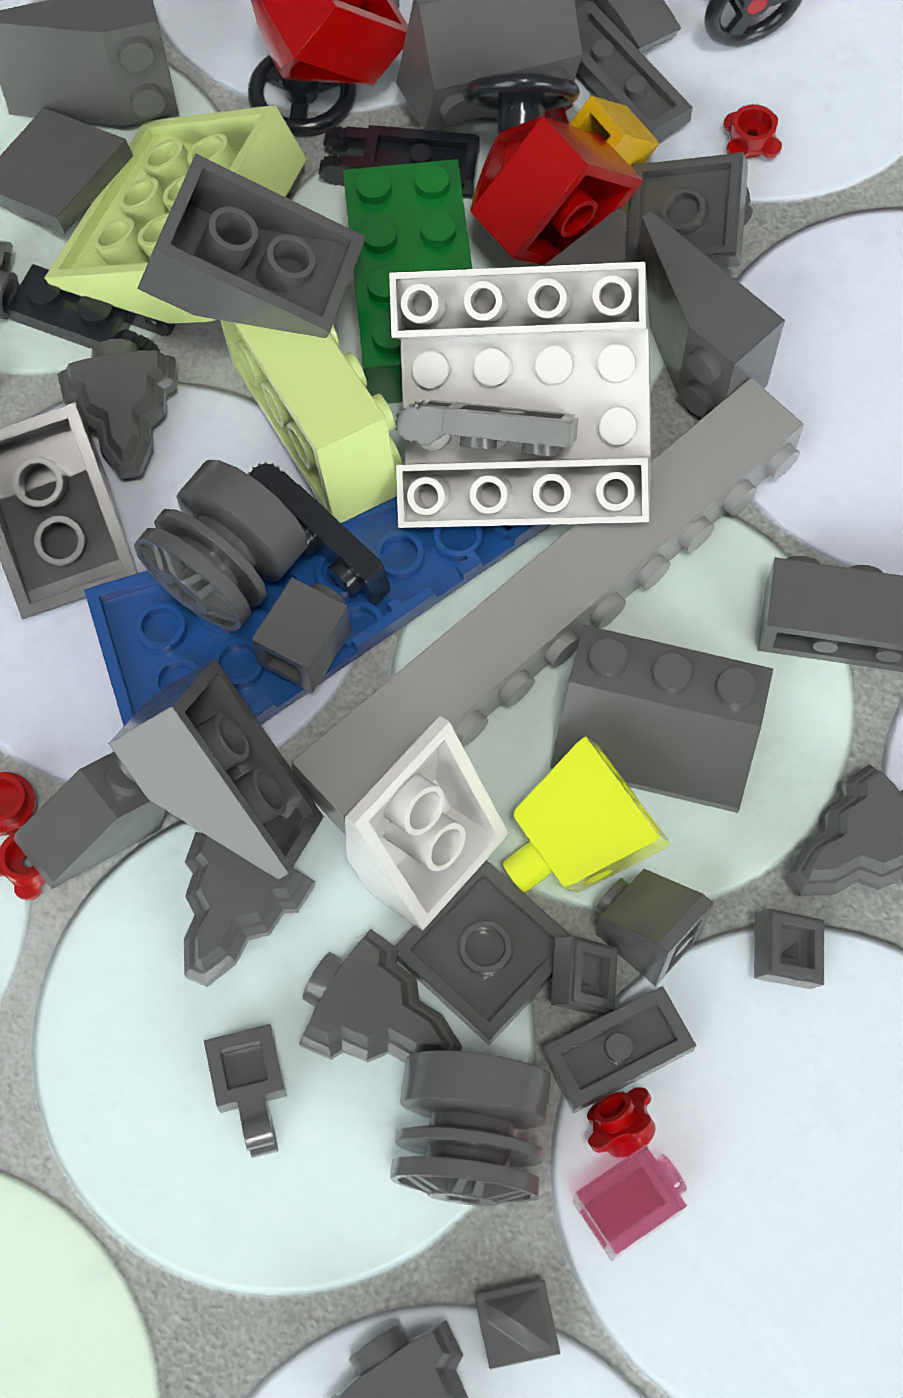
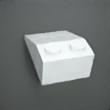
(423, 827)

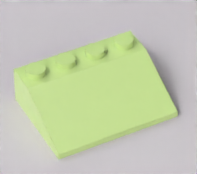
(126, 219)

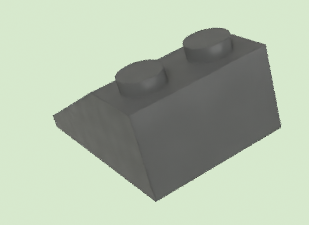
(86, 61)
(250, 255)
(703, 320)
(57, 513)
(218, 770)

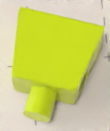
(582, 824)

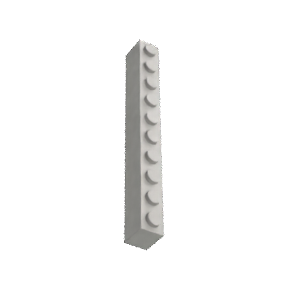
(543, 607)

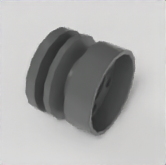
(221, 544)
(472, 1115)

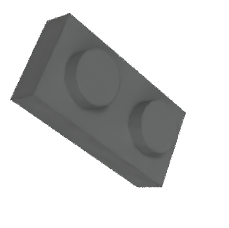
(618, 1049)

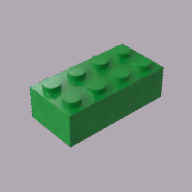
(410, 225)

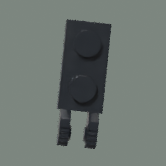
(397, 146)
(76, 316)
(351, 561)

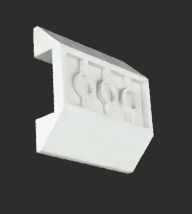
(532, 342)

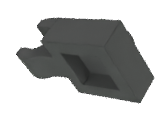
(244, 1077)

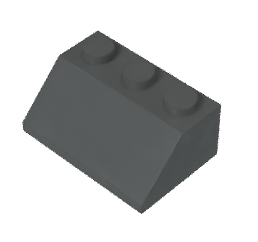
(472, 39)
(666, 715)

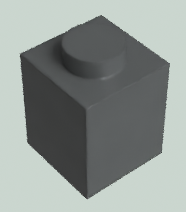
(302, 633)

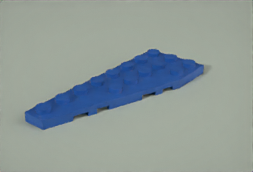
(157, 640)

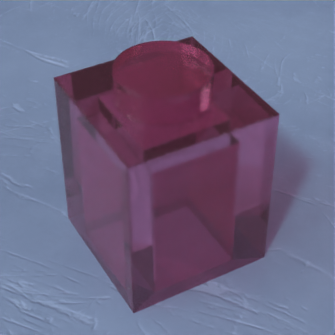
(631, 1201)

